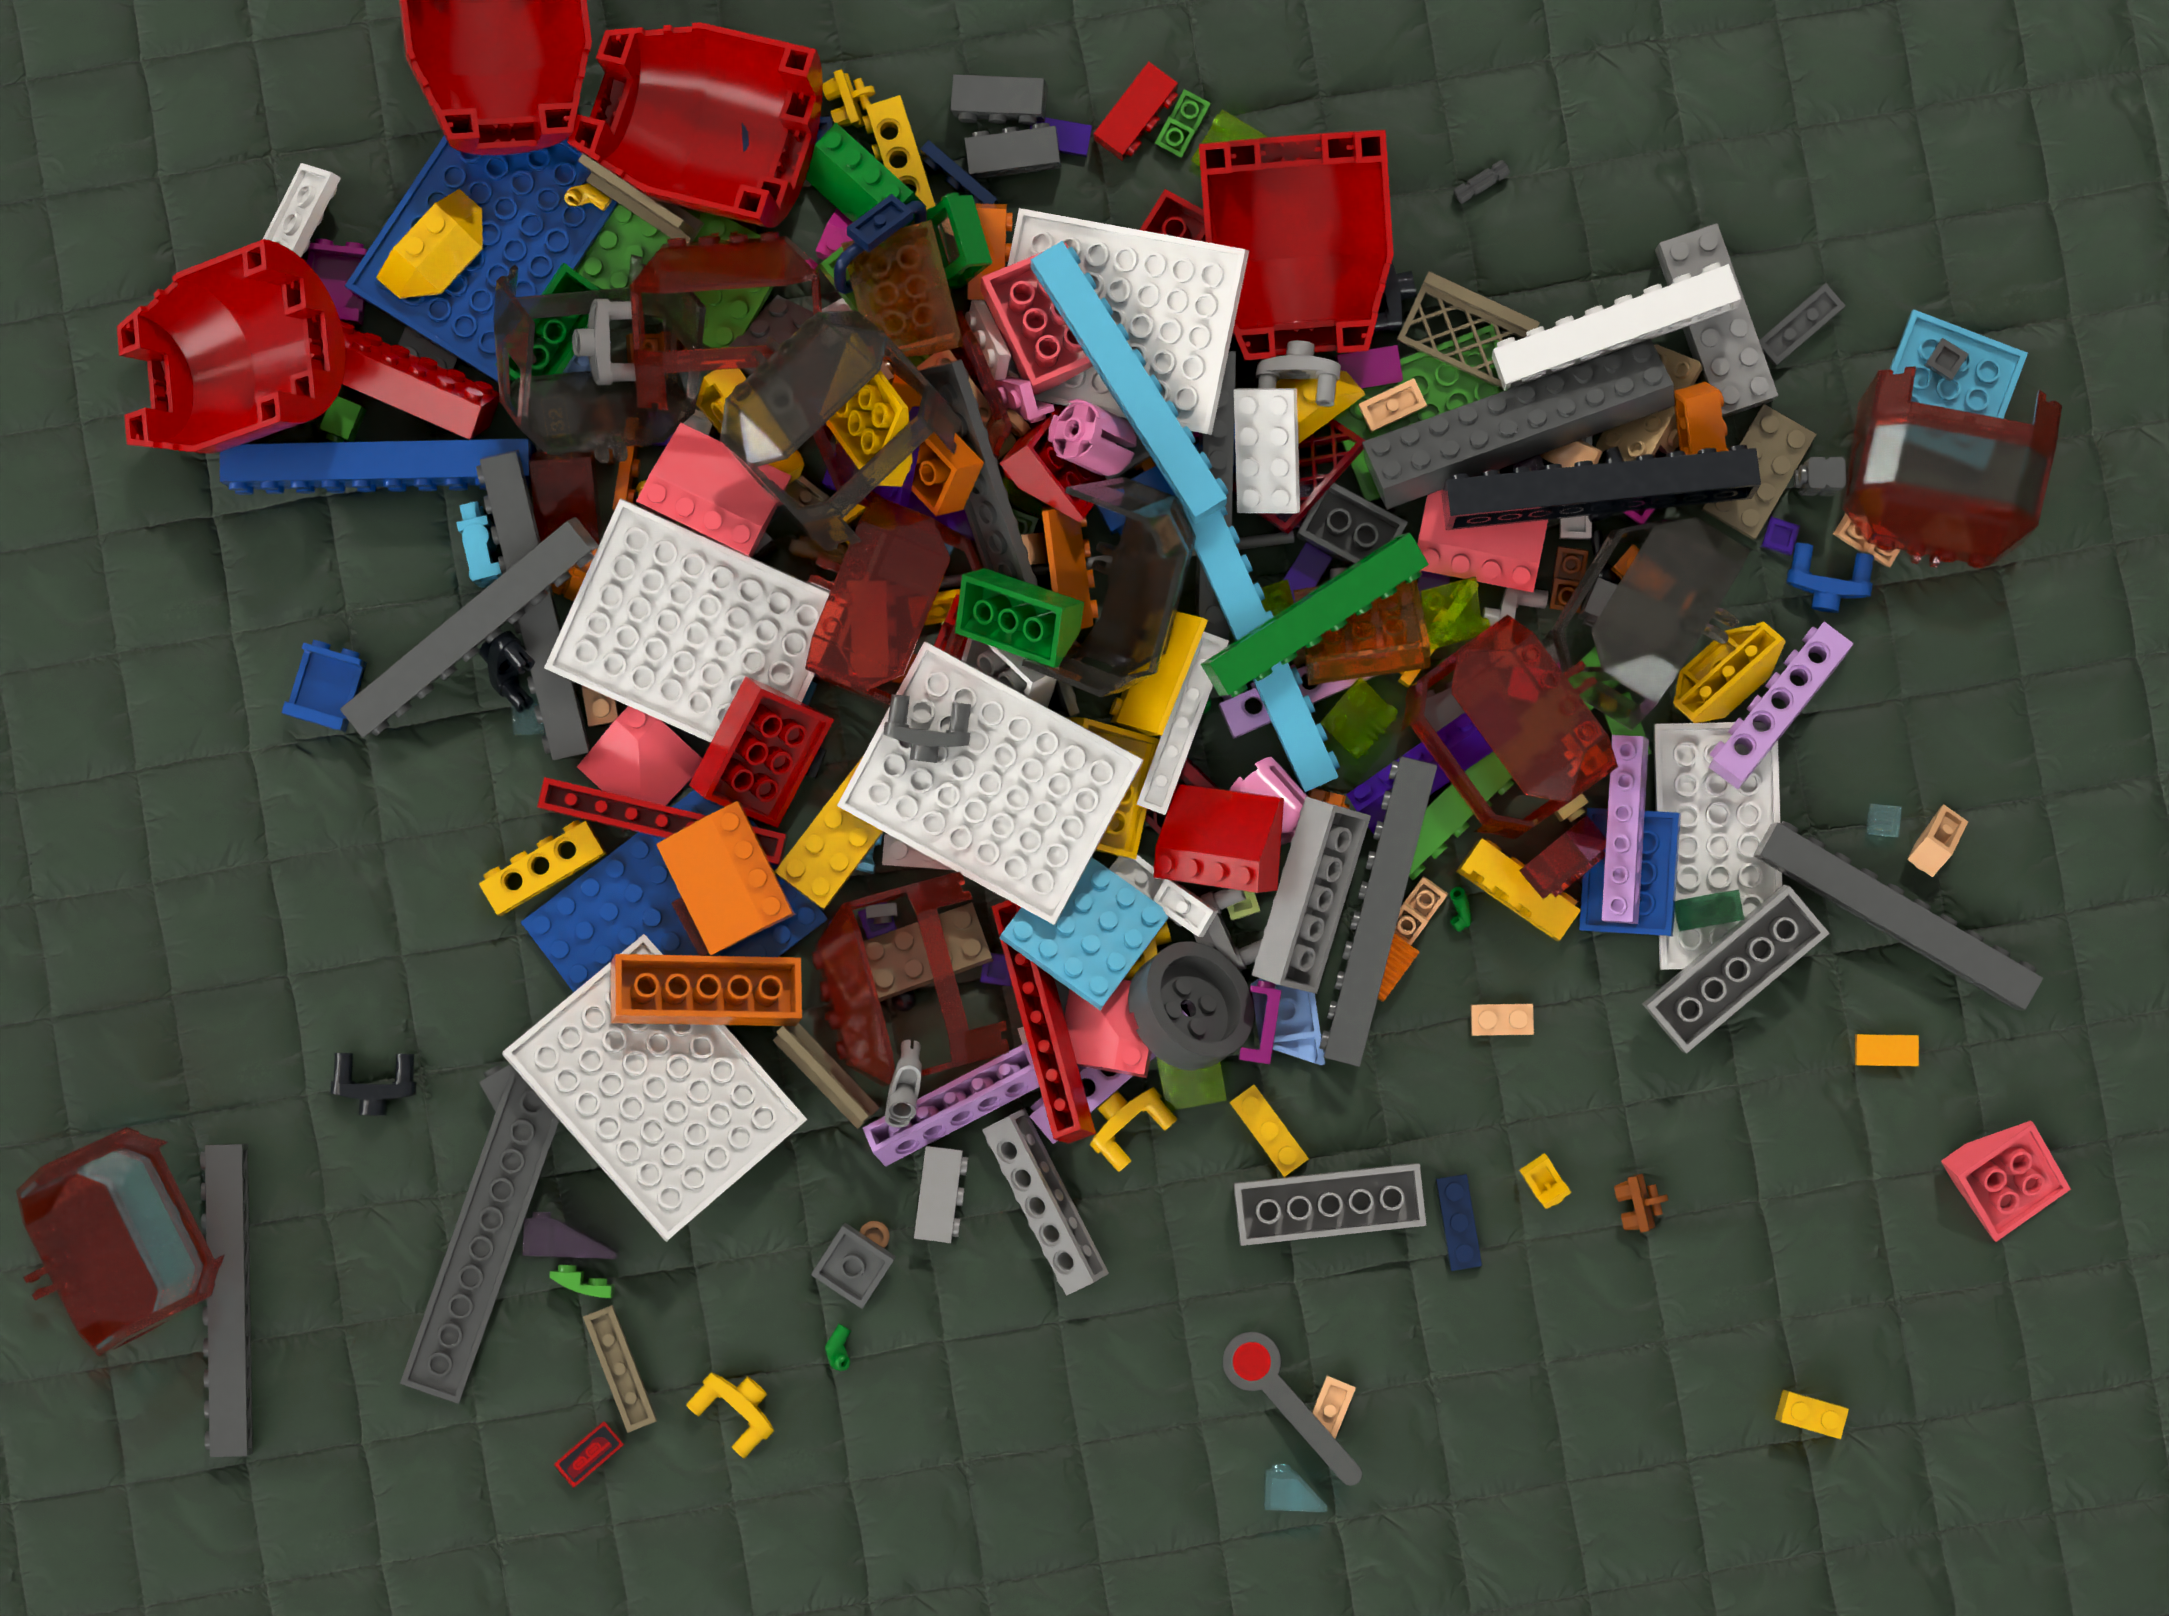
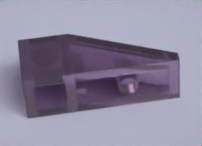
(559, 1239)

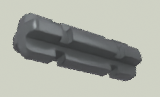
(1481, 181)

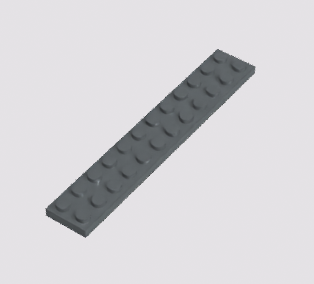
(988, 503)
(482, 1243)

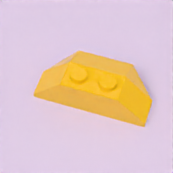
(435, 248)
(1312, 416)
(1727, 672)

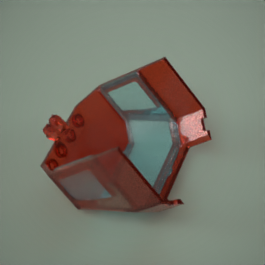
(116, 1239)

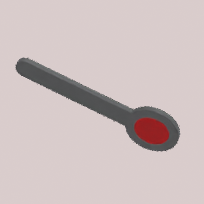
(1254, 1364)

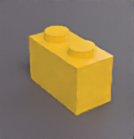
(1811, 1414)

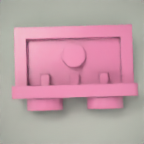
(1019, 396)

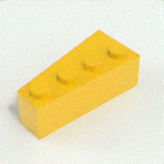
(711, 401)
(1502, 880)

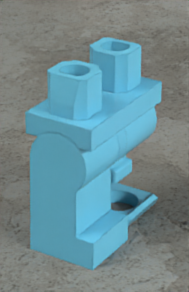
(478, 544)

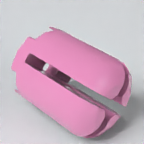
(1089, 438)
(1274, 781)

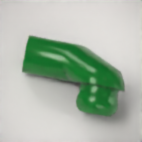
(1462, 907)
(835, 1348)

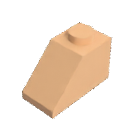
(1938, 841)

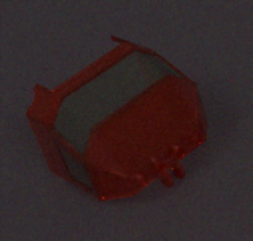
(1945, 475)

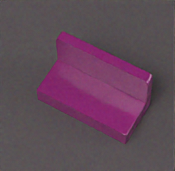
(1372, 367)

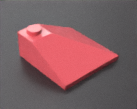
(640, 759)
(1107, 1036)
(2006, 1177)

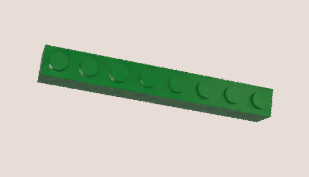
(1314, 615)

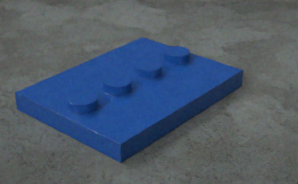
(1657, 878)

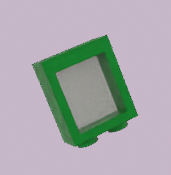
(959, 238)

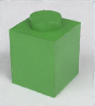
(342, 420)

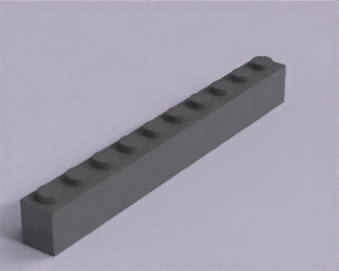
(1219, 451)
(540, 626)
(469, 627)
(1379, 910)
(1898, 916)
(230, 1303)

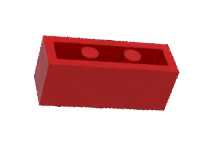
(1136, 112)

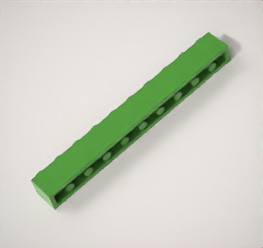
(1450, 812)

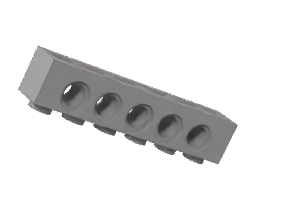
(1058, 1206)

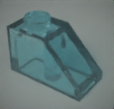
(1289, 1491)

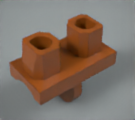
(1642, 1216)

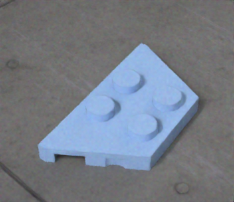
(1297, 1023)

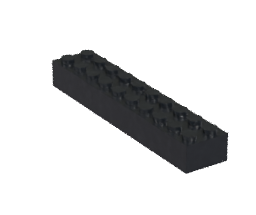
(1600, 487)

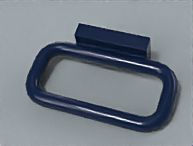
(872, 230)

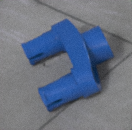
(1829, 590)

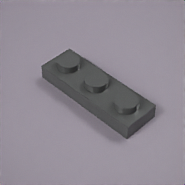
(1800, 324)

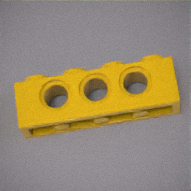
(893, 114)
(587, 851)

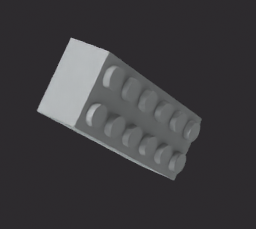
(1726, 342)
(1311, 895)
(1735, 968)
(1329, 1204)

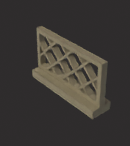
(663, 216)
(1471, 304)
(826, 1074)

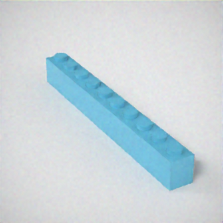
(1129, 382)
(1280, 690)

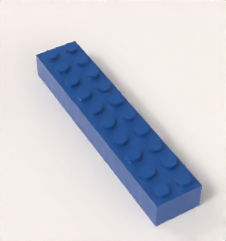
(363, 465)

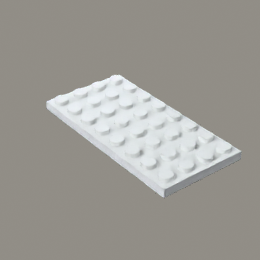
(1716, 827)

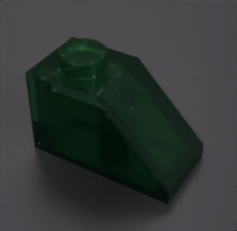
(1708, 910)

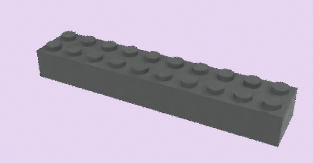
(1519, 423)

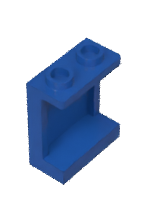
(325, 685)

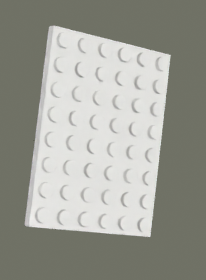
(1166, 292)
(682, 622)
(1011, 806)
(654, 1104)

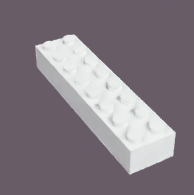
(1616, 327)

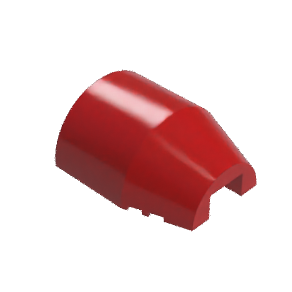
(499, 70)
(677, 111)
(1314, 234)
(234, 351)

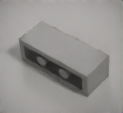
(940, 1194)

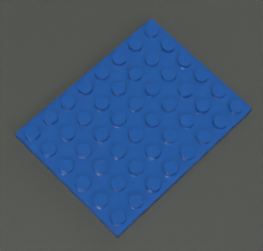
(522, 226)
(631, 897)

